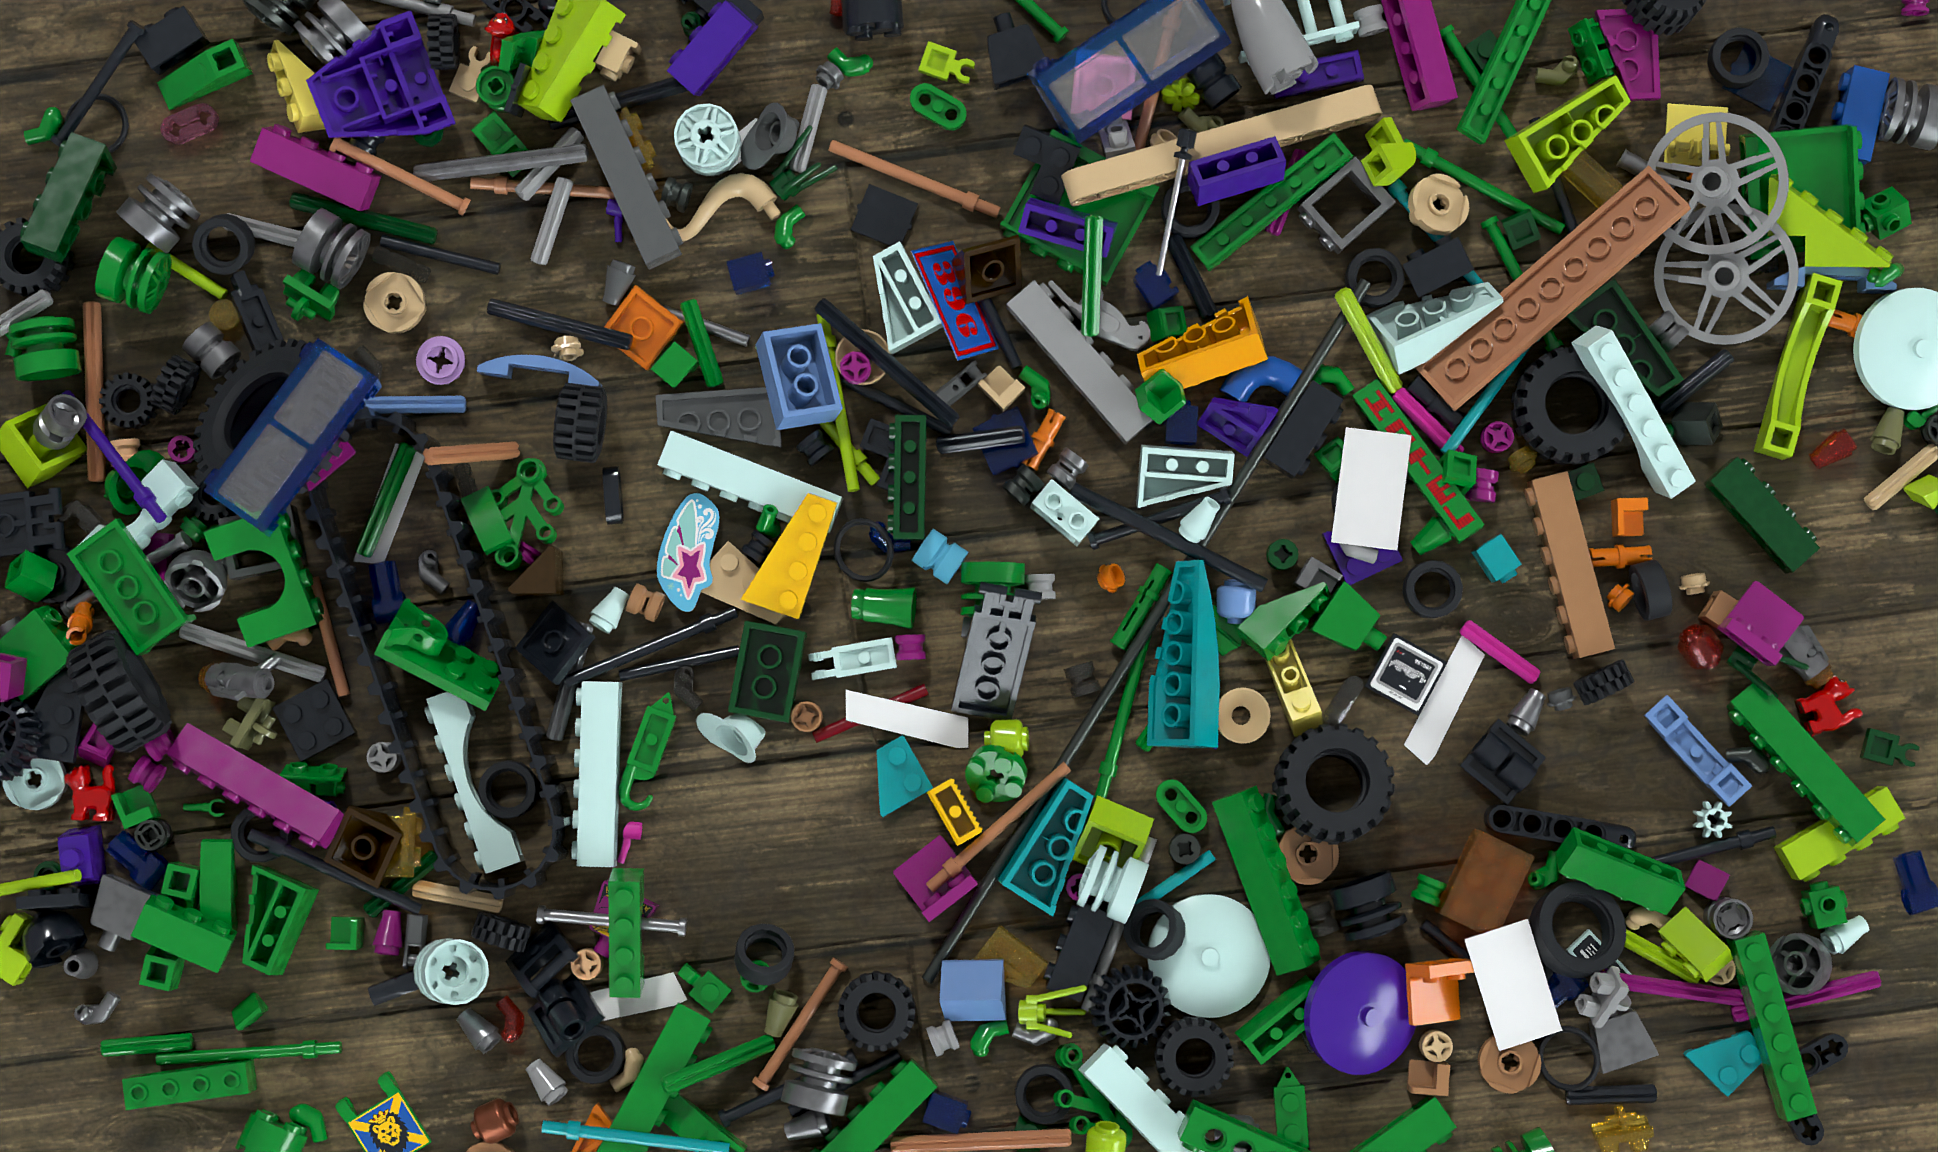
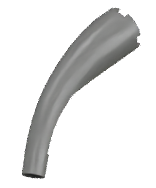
(1272, 43)

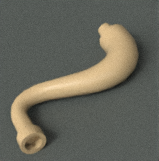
(732, 186)

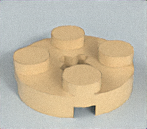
(1427, 216)
(377, 299)

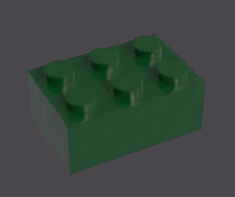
(767, 671)

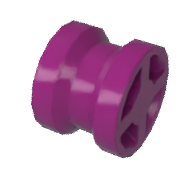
(855, 362)
(1500, 433)
(910, 647)
(160, 745)
(147, 773)

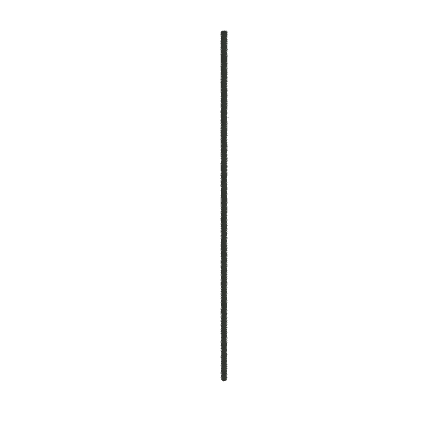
(1139, 641)

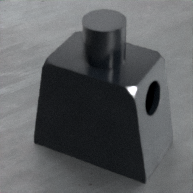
(1011, 52)

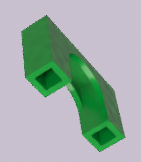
(297, 605)

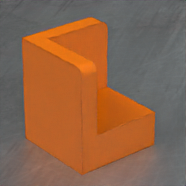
(1628, 516)

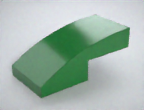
(519, 49)
(498, 137)
(487, 520)

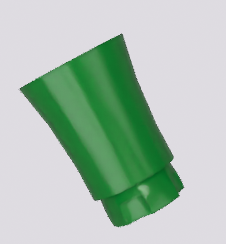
(885, 606)

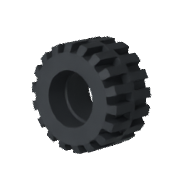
(1663, 15)
(44, 278)
(580, 422)
(876, 1038)
(1203, 1081)

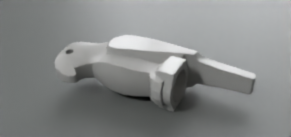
(1112, 326)

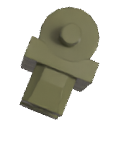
(254, 726)

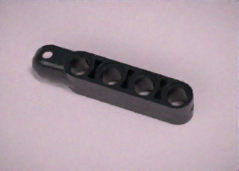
(1820, 41)
(1546, 821)

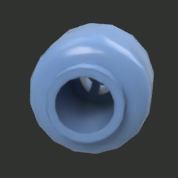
(1235, 601)

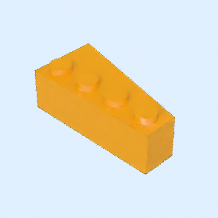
(1210, 349)

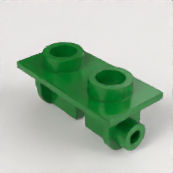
(1586, 38)
(326, 777)

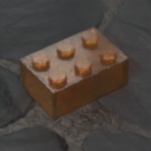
(1484, 883)

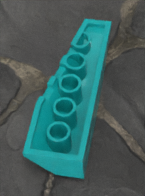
(1186, 681)

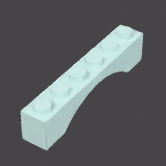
(1614, 373)
(494, 841)

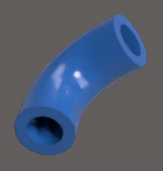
(1271, 372)

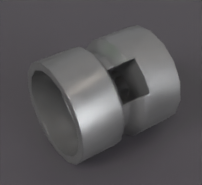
(208, 346)
(59, 421)
(1728, 917)

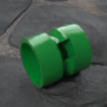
(494, 87)

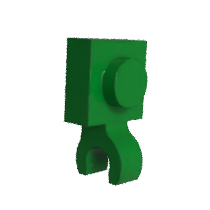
(707, 989)

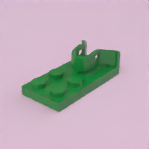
(128, 587)
(436, 659)

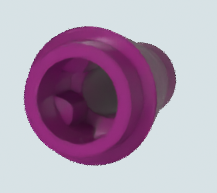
(389, 934)

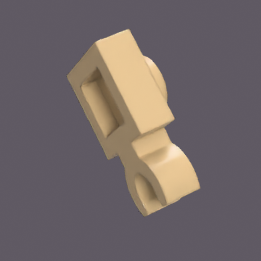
(466, 76)

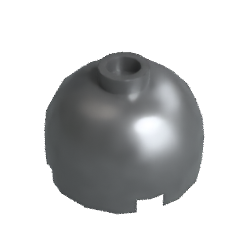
(196, 580)
(1801, 963)

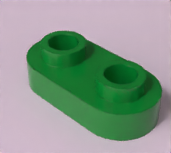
(938, 107)
(1181, 805)

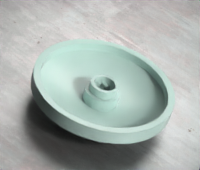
(1899, 349)
(1219, 960)

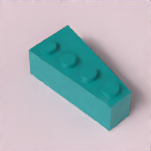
(1045, 853)

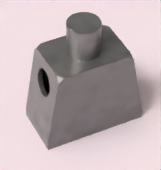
(118, 909)
(1622, 1041)

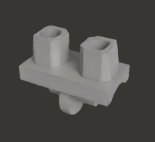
(1116, 138)
(1607, 997)

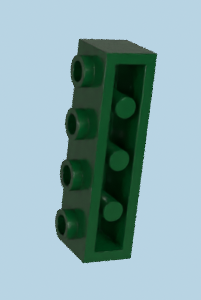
(909, 477)
(1762, 515)

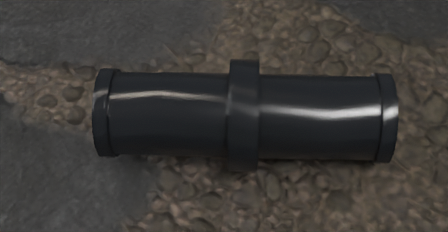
(1434, 401)

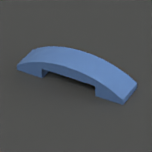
(1840, 273)
(503, 368)
(1696, 751)

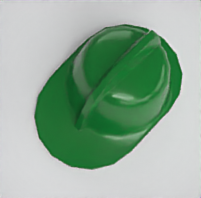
(119, 492)

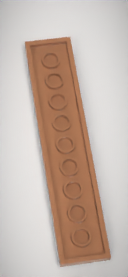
(1555, 286)

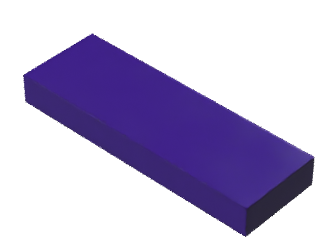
(1331, 72)

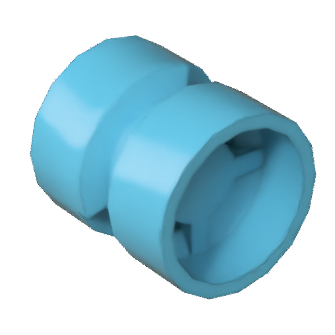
(939, 556)

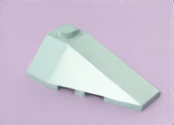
(1422, 329)

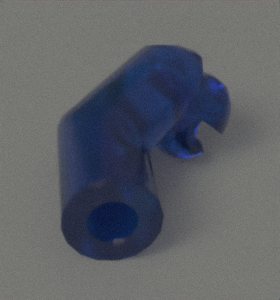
(878, 540)

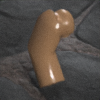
(302, 636)

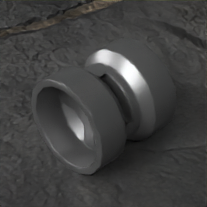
(1674, 333)
(1071, 462)

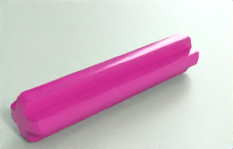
(1422, 418)
(1500, 652)

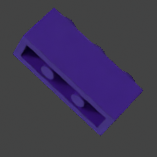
(711, 47)
(1236, 171)
(1061, 225)

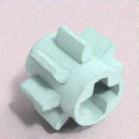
(1705, 824)

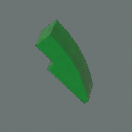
(218, 881)

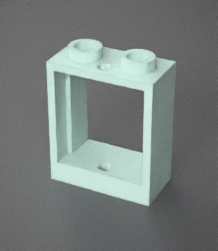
(1057, 502)

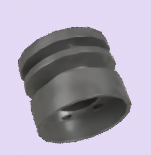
(333, 31)
(1910, 114)
(158, 212)
(330, 248)
(818, 1081)

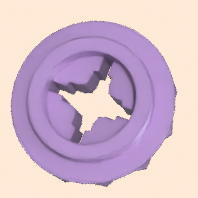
(433, 348)

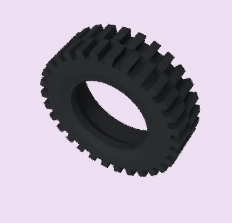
(242, 402)

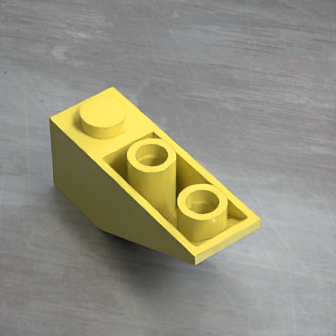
(292, 85)
(1295, 691)

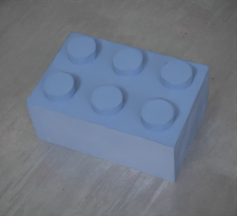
(798, 376)

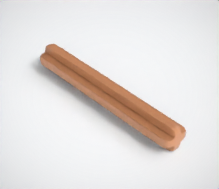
(471, 453)

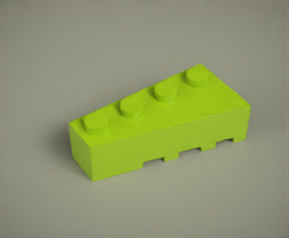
(567, 55)
(1560, 136)

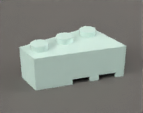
(1180, 471)

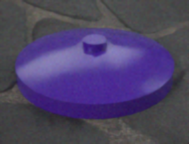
(1359, 1013)

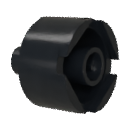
(871, 18)

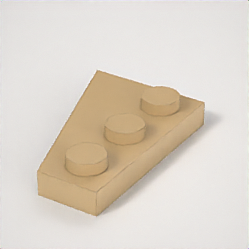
(731, 577)

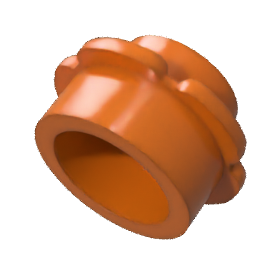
(1110, 577)
(1619, 597)

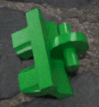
(306, 300)

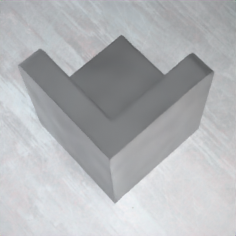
(1315, 573)

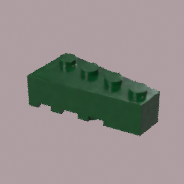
(67, 197)

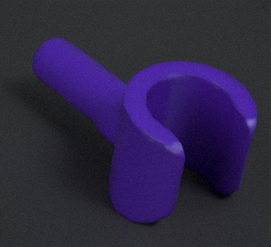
(614, 210)

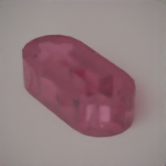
(193, 130)

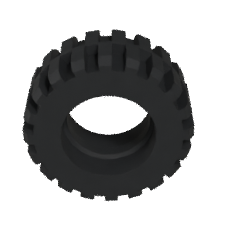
(1540, 431)
(118, 691)
(1366, 761)

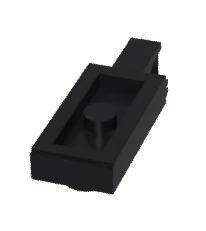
(253, 312)

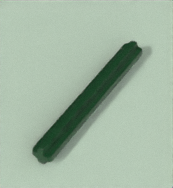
(365, 218)

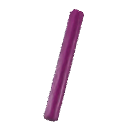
(1682, 989)
(1829, 991)

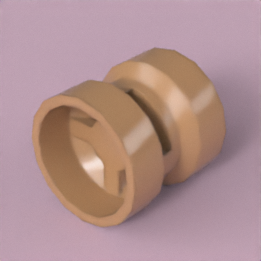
(639, 599)
(806, 716)

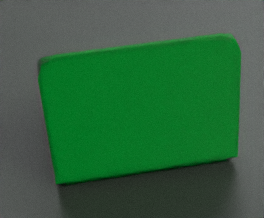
(1166, 323)
(1331, 457)
(248, 1011)

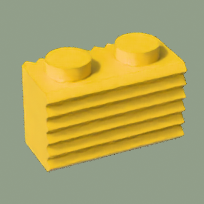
(954, 811)

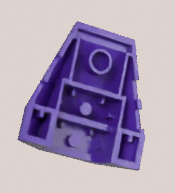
(382, 86)

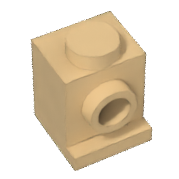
(617, 56)

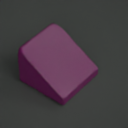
(95, 748)
(1707, 880)

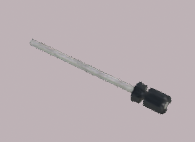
(1185, 140)

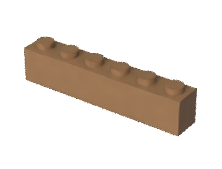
(1569, 565)

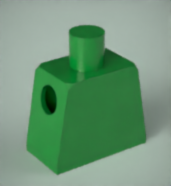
(1348, 620)

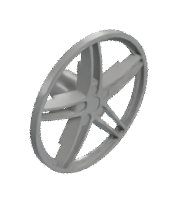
(1718, 182)
(1727, 277)

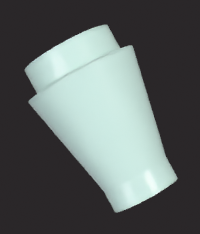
(1198, 521)
(609, 610)
(1843, 936)

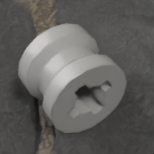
(1370, 20)
(1041, 583)
(378, 757)
(942, 1037)

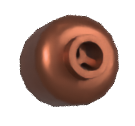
(495, 1121)

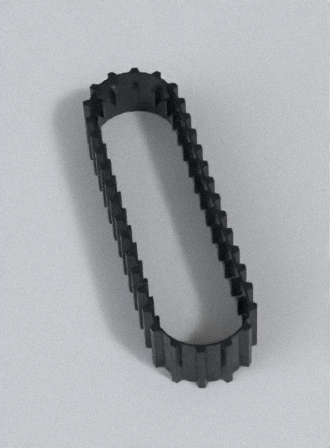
(383, 685)

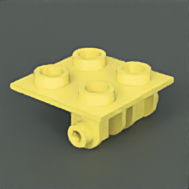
(1687, 146)

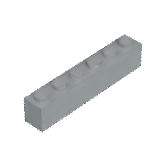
(1079, 360)

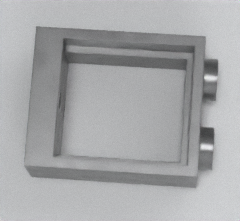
(1376, 194)

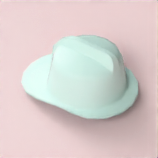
(734, 734)

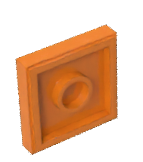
(649, 325)

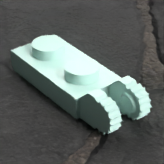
(857, 658)

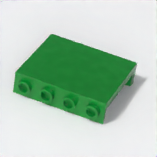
(1817, 161)
(1124, 208)

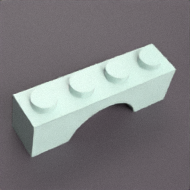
(173, 492)

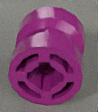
(1483, 490)

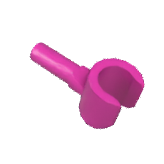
(632, 830)

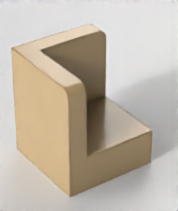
(1001, 388)

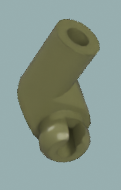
(1560, 74)
(1201, 123)

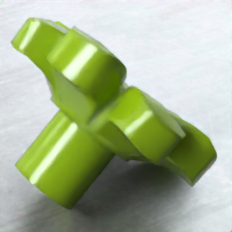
(1180, 94)

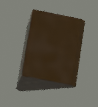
(989, 269)
(542, 577)
(364, 845)

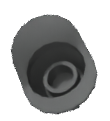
(770, 135)

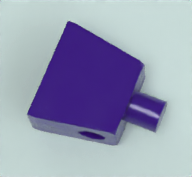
(83, 850)

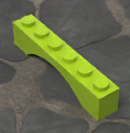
(1786, 400)

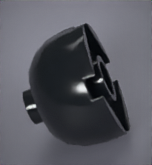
(50, 937)

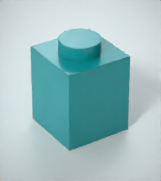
(1497, 559)

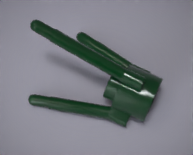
(788, 183)
(1744, 662)

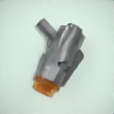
(1806, 649)
(238, 680)

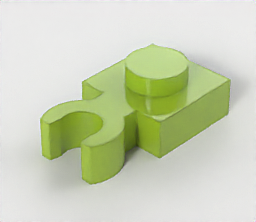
(941, 62)

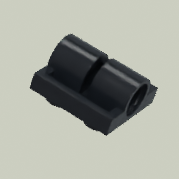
(1502, 761)
(564, 1013)

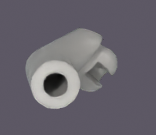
(1362, 553)

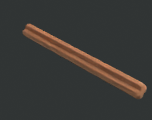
(93, 383)
(982, 1141)

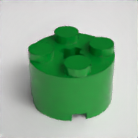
(267, 1134)

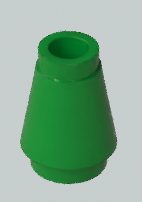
(1431, 536)

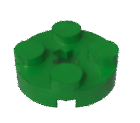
(995, 788)

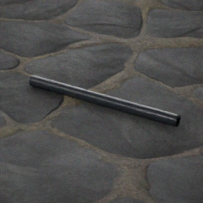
(1168, 537)

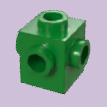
(1886, 213)
(1823, 905)

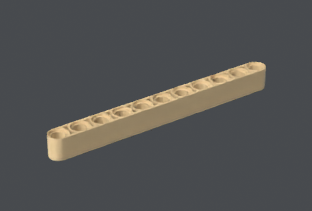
(1159, 164)

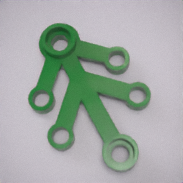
(524, 507)
(1094, 1103)

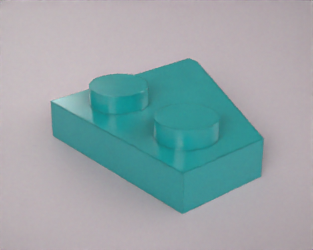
(899, 776)
(1727, 1060)

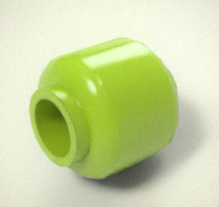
(1009, 735)
(1105, 1137)

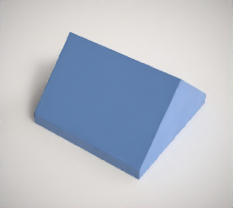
(973, 990)

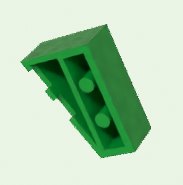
(275, 919)

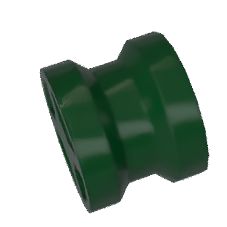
(1276, 559)

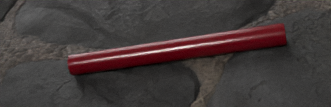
(843, 724)

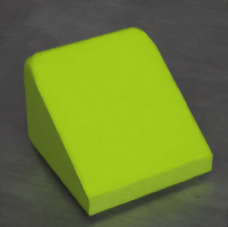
(1924, 491)

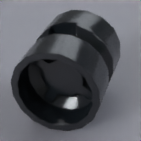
(1215, 83)

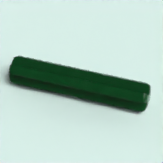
(402, 884)

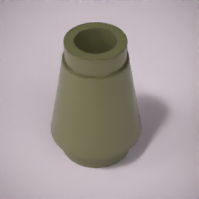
(1888, 432)
(780, 1011)

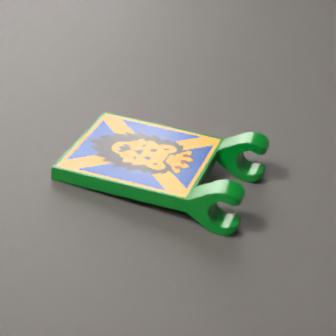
(387, 1124)

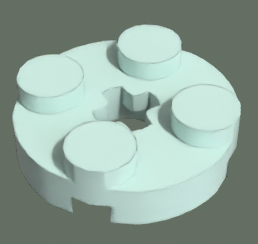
(39, 797)

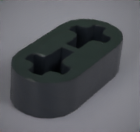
(613, 495)

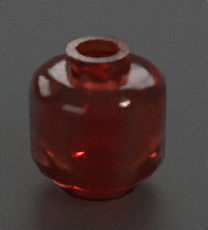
(1700, 647)

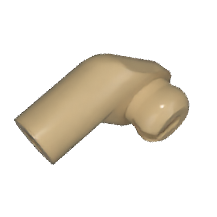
(1640, 916)
(633, 1064)

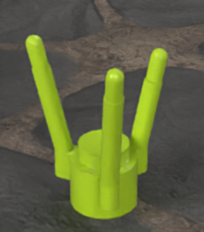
(1033, 1012)

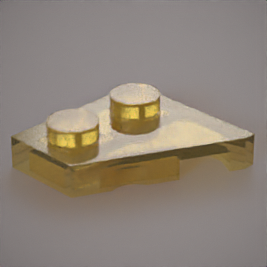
(1020, 962)

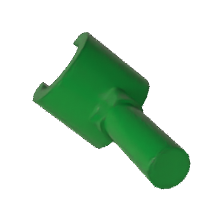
(1914, 419)
(205, 807)

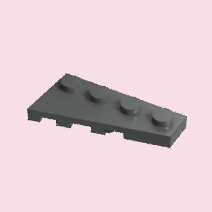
(721, 413)

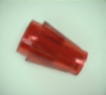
(1833, 449)

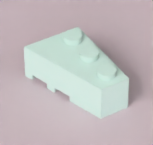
(904, 299)

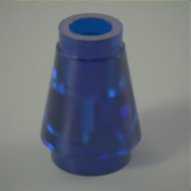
(463, 623)

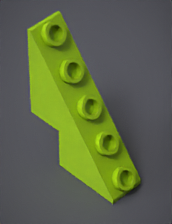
(1827, 239)

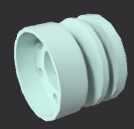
(711, 156)
(1112, 884)
(468, 968)

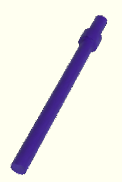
(143, 495)

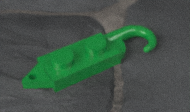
(647, 750)
(1290, 1110)

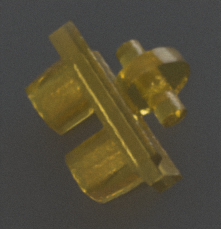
(1623, 1128)

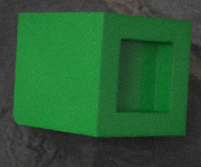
(675, 365)
(1160, 396)
(1459, 469)
(31, 576)
(135, 806)
(346, 933)

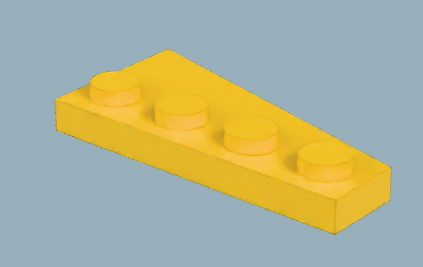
(791, 564)

